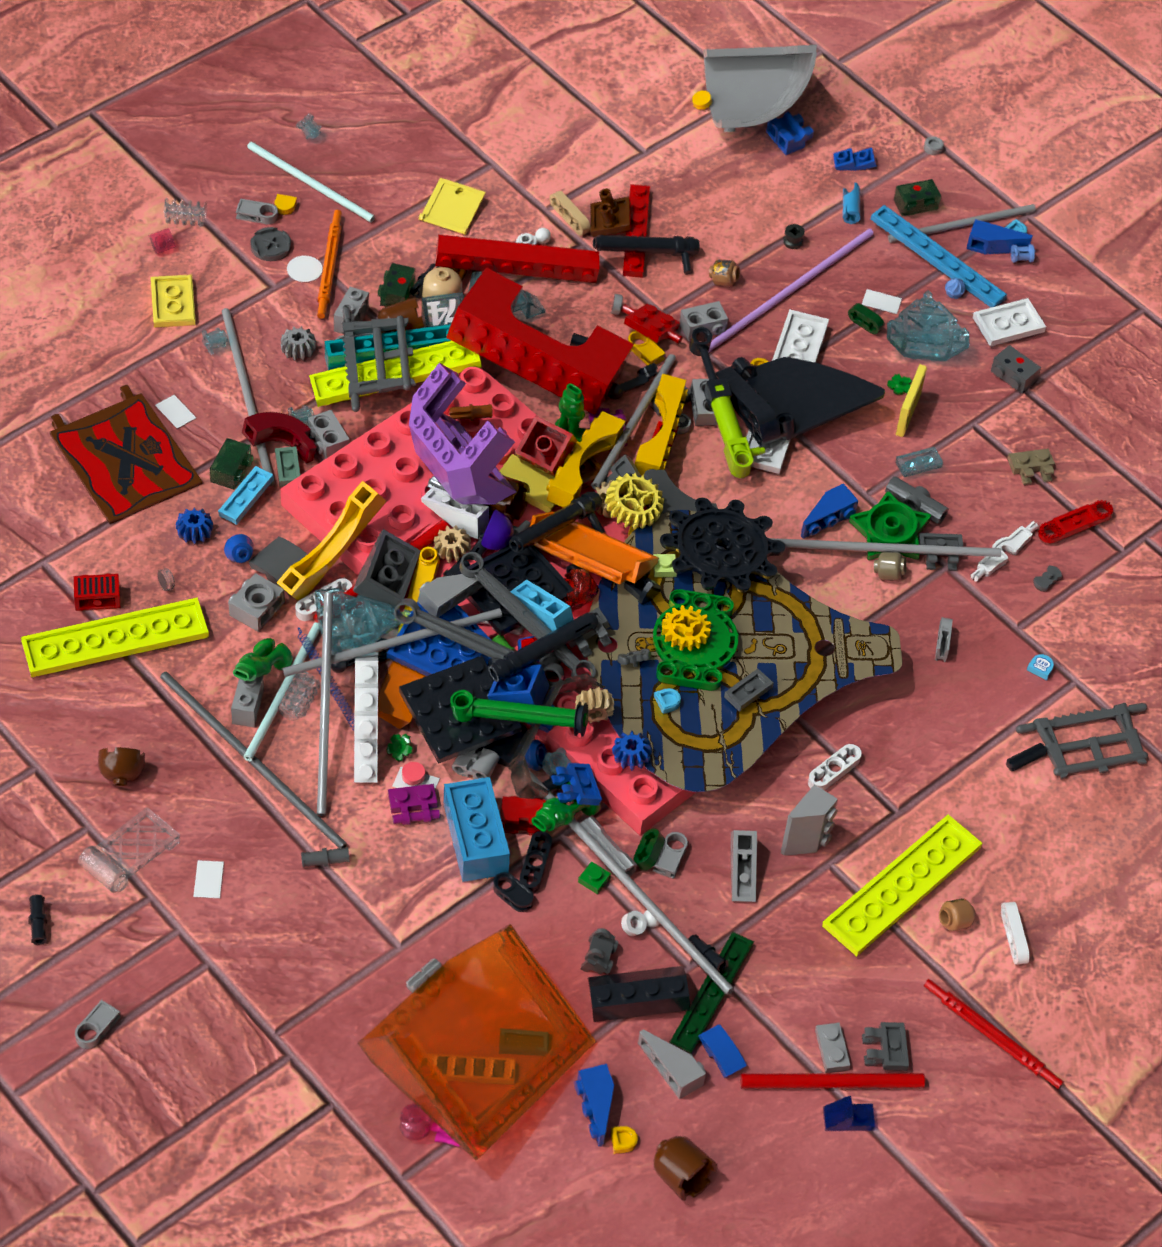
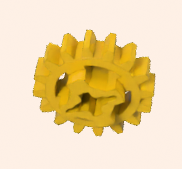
(686, 628)

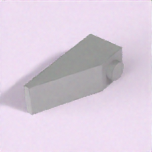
(446, 592)
(743, 865)
(674, 1065)

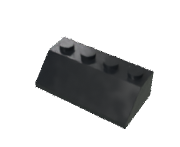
(639, 993)

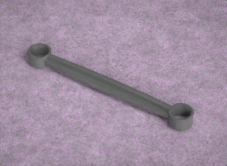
(520, 611)
(463, 636)

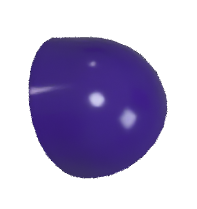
(498, 532)

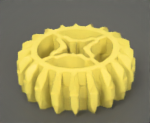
(630, 507)

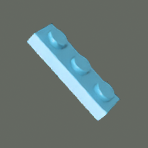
(246, 495)

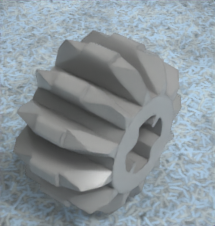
(298, 343)

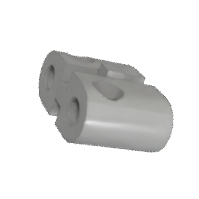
(476, 763)

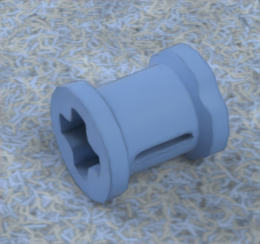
(1022, 253)

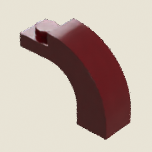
(282, 428)

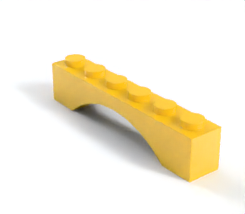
(667, 399)
(602, 436)
(358, 512)

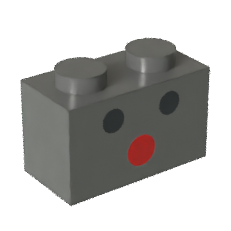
(1015, 369)

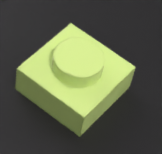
(664, 566)

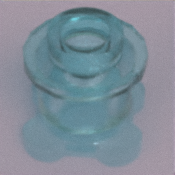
(309, 127)
(214, 339)
(301, 414)
(558, 757)

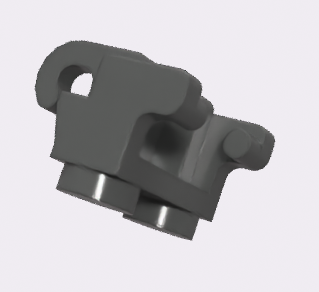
(601, 947)

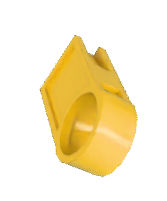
(649, 351)

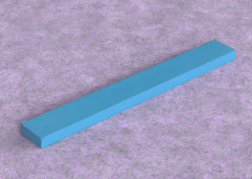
(938, 256)

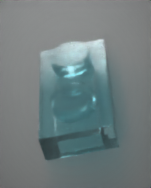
(919, 462)

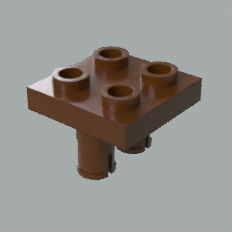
(610, 214)

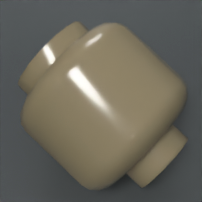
(890, 566)

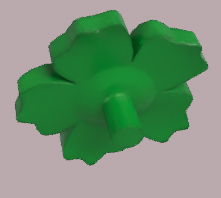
(899, 384)
(400, 746)

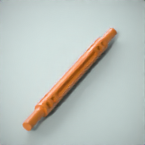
(329, 264)

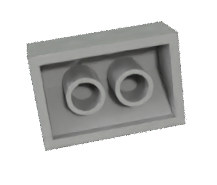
(810, 823)

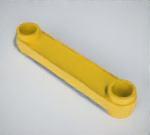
(424, 572)

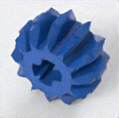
(194, 525)
(632, 750)

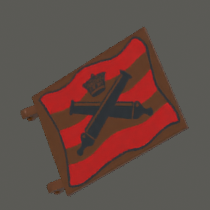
(124, 457)

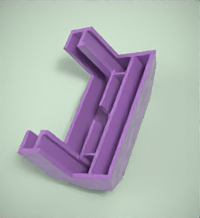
(456, 459)

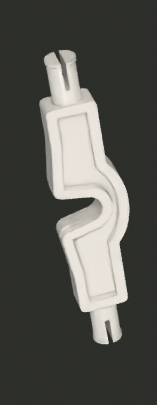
(1011, 544)

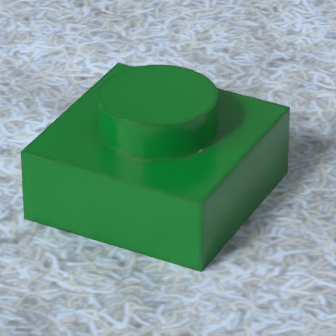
(594, 877)

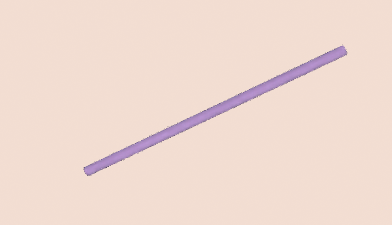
(790, 289)

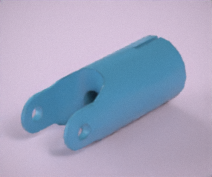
(851, 204)

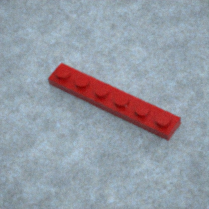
(639, 199)

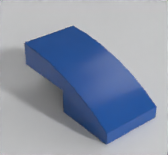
(722, 1048)

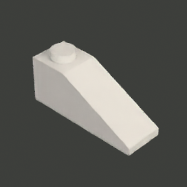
(471, 517)

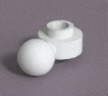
(542, 236)
(639, 922)

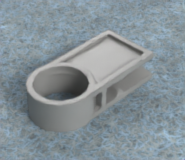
(252, 211)
(943, 639)
(669, 858)
(100, 1020)

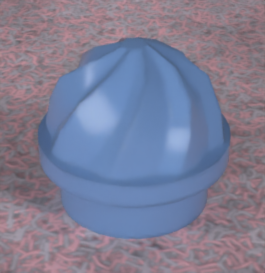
(955, 288)

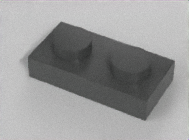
(748, 690)

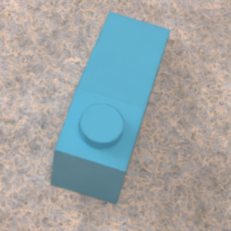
(545, 606)

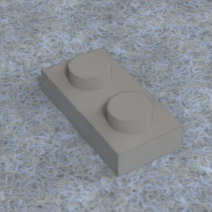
(832, 1047)

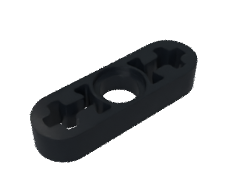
(533, 852)

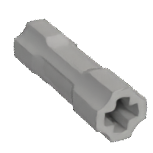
(594, 828)

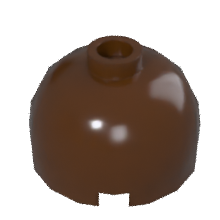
(121, 765)

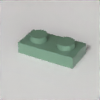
(287, 464)

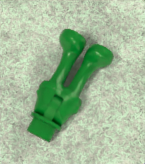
(572, 411)
(261, 660)
(557, 814)

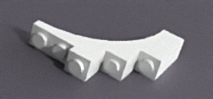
(366, 719)

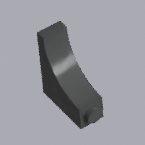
(673, 497)

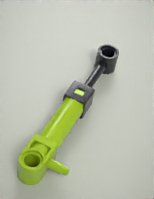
(719, 399)

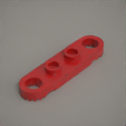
(1075, 521)

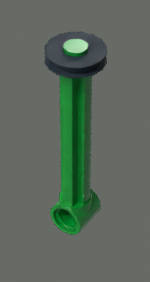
(520, 712)

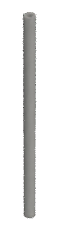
(970, 221)

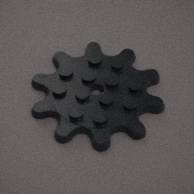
(709, 526)

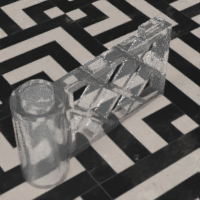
(105, 864)

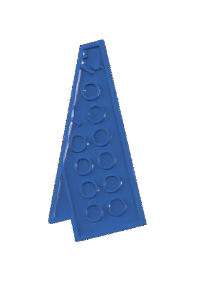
(437, 651)

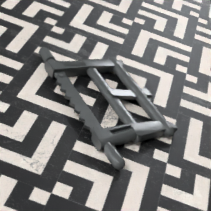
(382, 384)
(1054, 750)

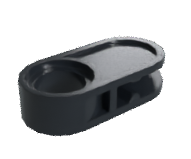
(517, 896)

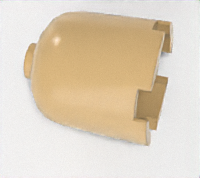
(441, 282)

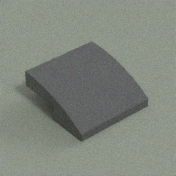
(277, 558)

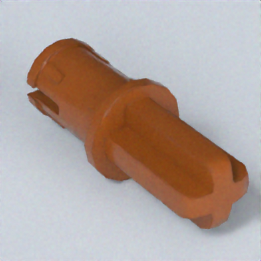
(471, 412)

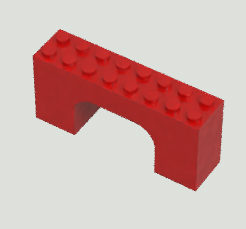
(489, 328)

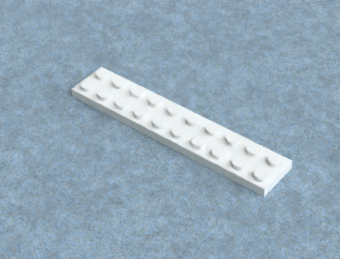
(799, 340)

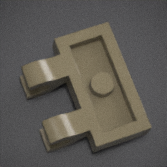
(1032, 461)

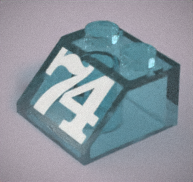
(440, 309)

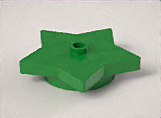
(890, 523)

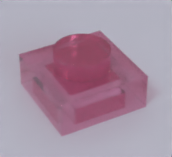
(162, 240)

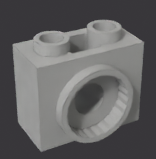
(256, 602)

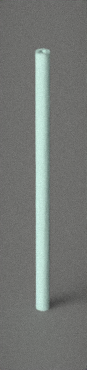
(311, 182)
(273, 709)

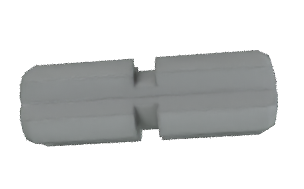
(419, 977)

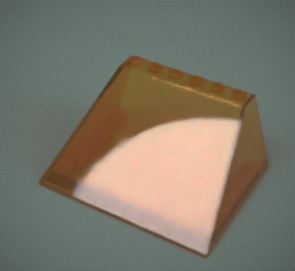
(480, 1040)

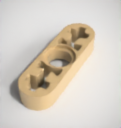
(570, 213)

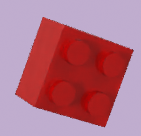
(545, 445)

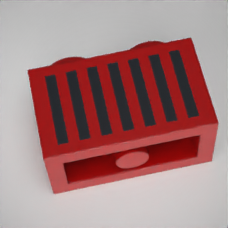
(97, 592)

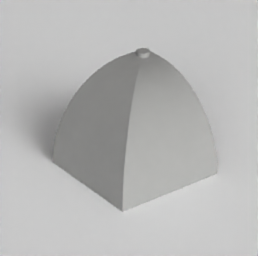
(755, 83)

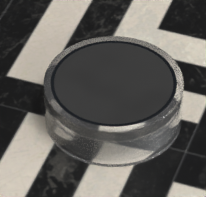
(166, 579)

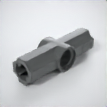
(917, 499)

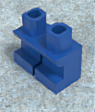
(789, 132)

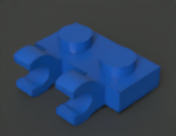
(582, 786)

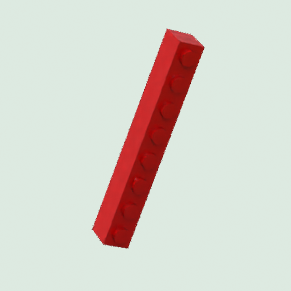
(517, 258)

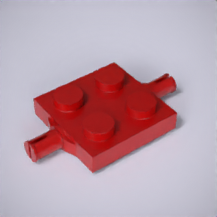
(652, 323)

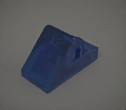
(846, 1116)

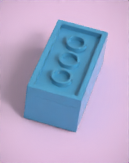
(476, 829)

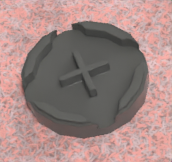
(270, 244)

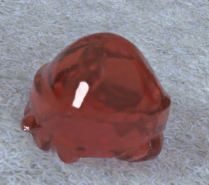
(583, 587)

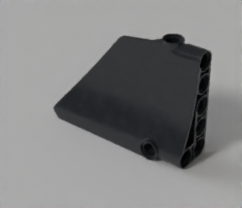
(793, 396)

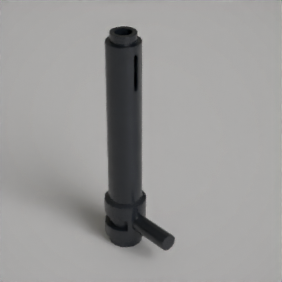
(676, 246)
(577, 509)
(515, 661)

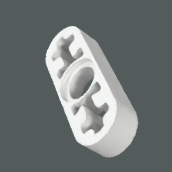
(307, 601)
(838, 759)
(1015, 933)

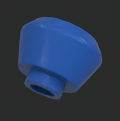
(239, 548)
(535, 755)

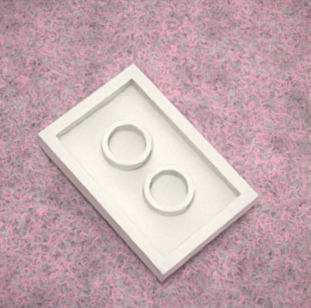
(1009, 322)

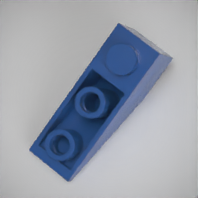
(995, 239)
(832, 508)
(596, 1090)

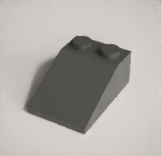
(387, 570)

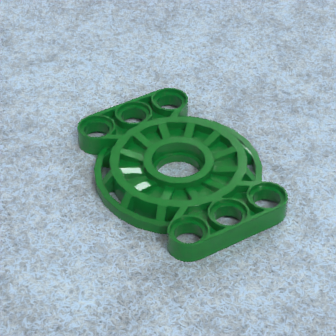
(710, 656)

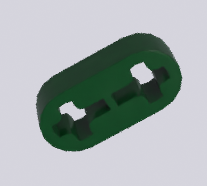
(866, 318)
(649, 849)

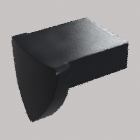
(643, 589)

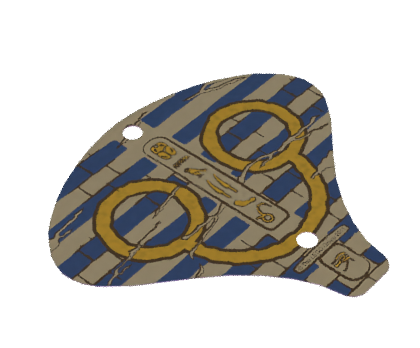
(777, 627)

